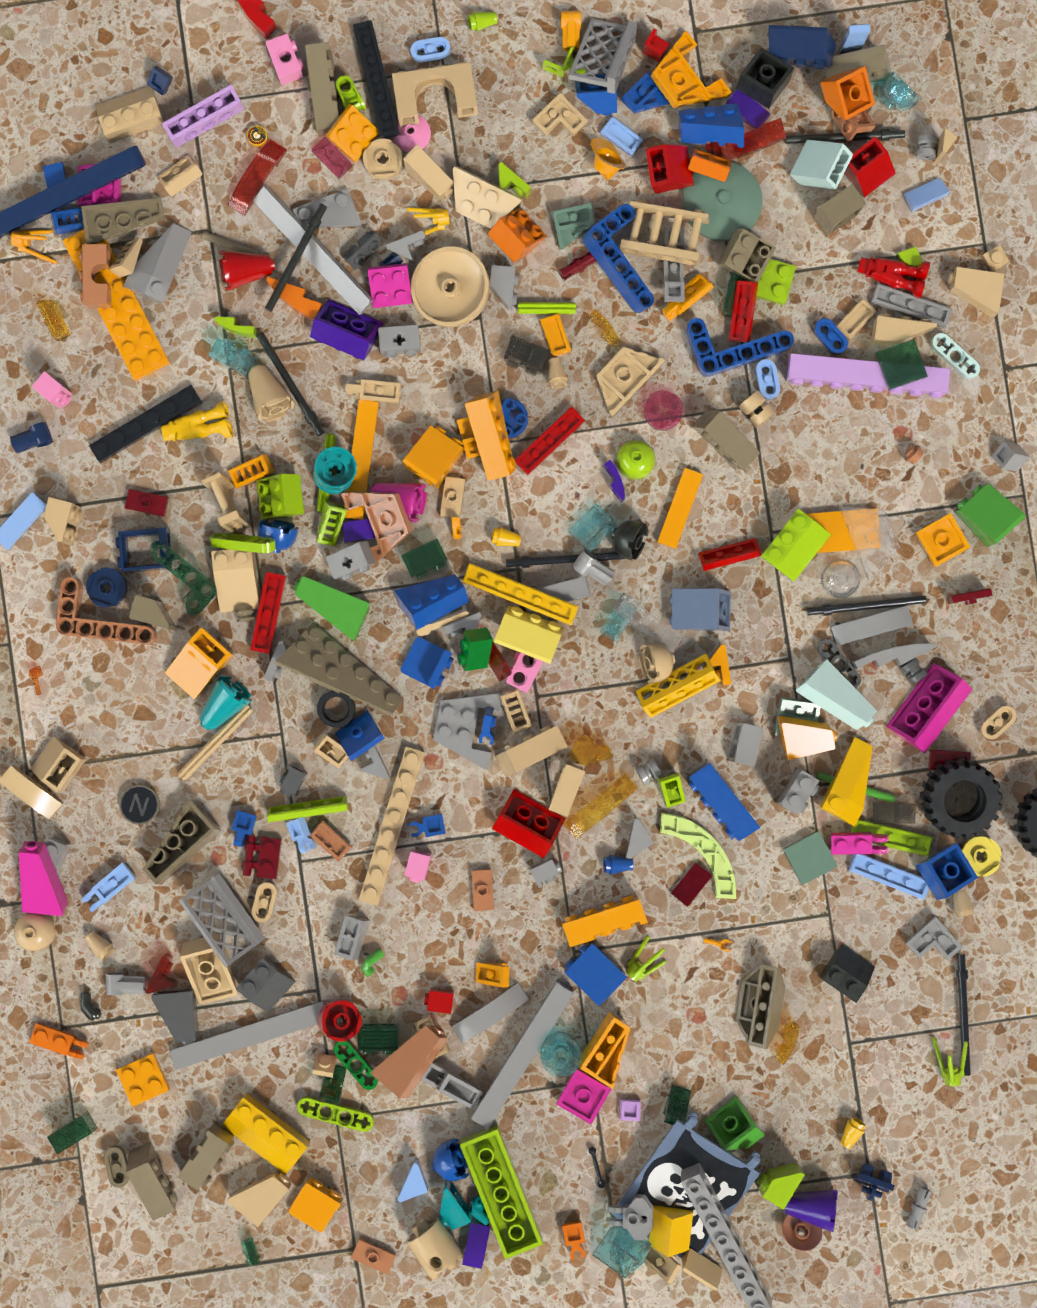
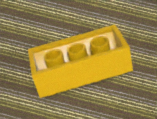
(266, 1133)

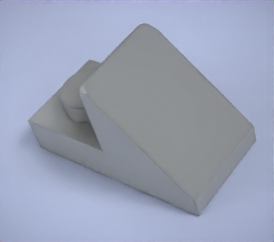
(403, 245)
(468, 623)
(274, 671)
(377, 767)

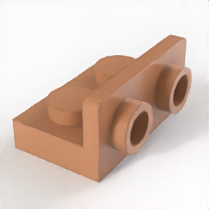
(856, 124)

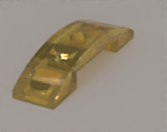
(600, 806)

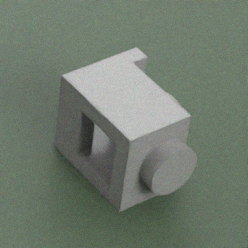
(546, 871)

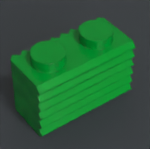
(475, 649)

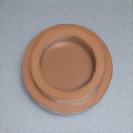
(913, 454)

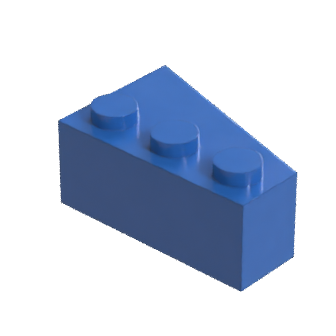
(711, 124)
(431, 599)

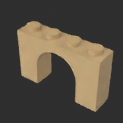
(454, 77)

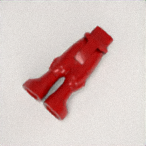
(891, 272)

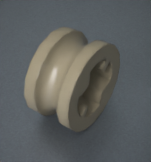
(245, 615)

